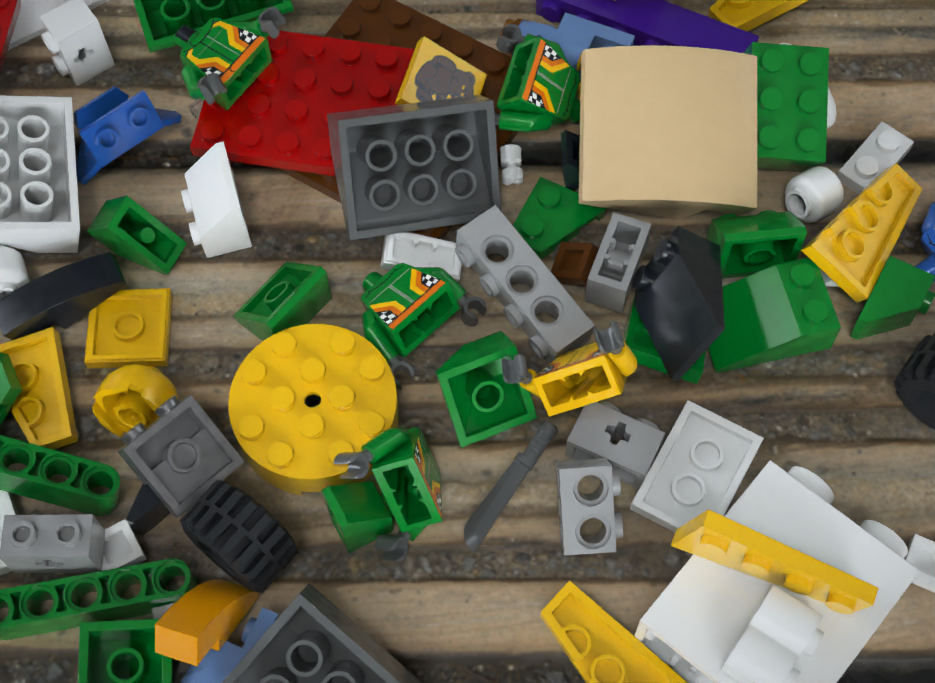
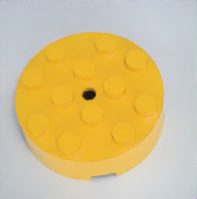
(306, 401)

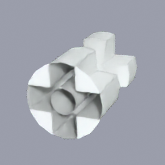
(511, 161)

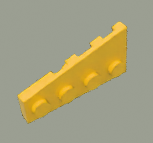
(865, 232)
(772, 561)
(599, 644)

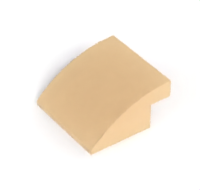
(668, 130)

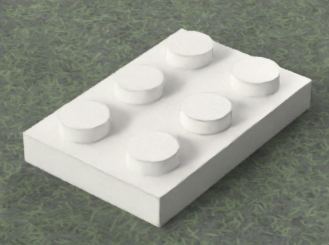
(696, 468)

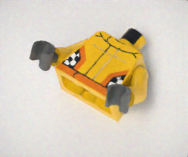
(577, 375)

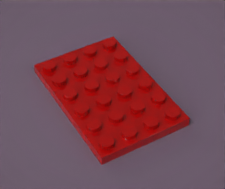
(286, 108)

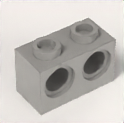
(577, 507)

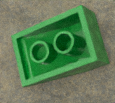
(775, 316)

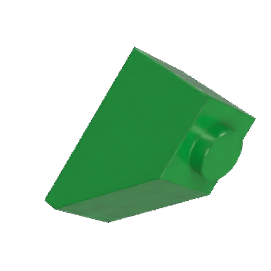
(136, 235)
(895, 299)
(358, 513)

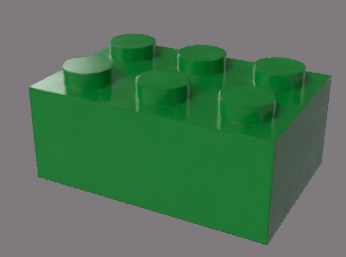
(791, 105)

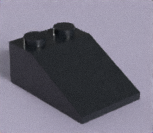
(681, 299)

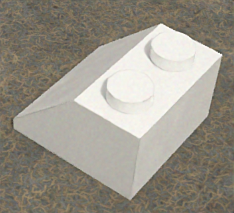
(215, 204)

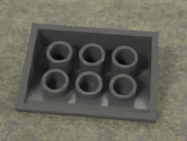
(415, 165)
(317, 645)

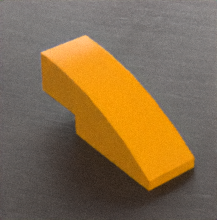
(202, 620)

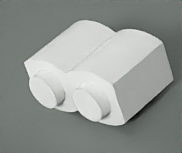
(775, 641)

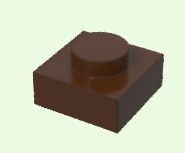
(574, 262)

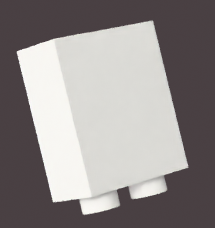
(711, 605)

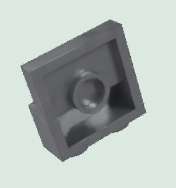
(179, 453)

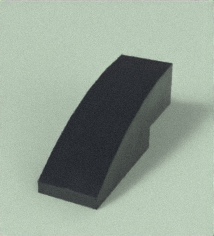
(60, 296)

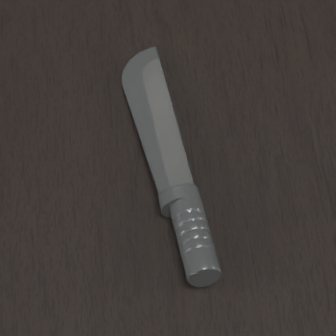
(497, 499)

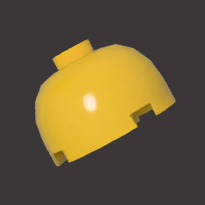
(131, 397)

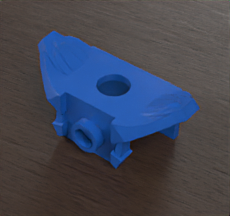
(113, 126)

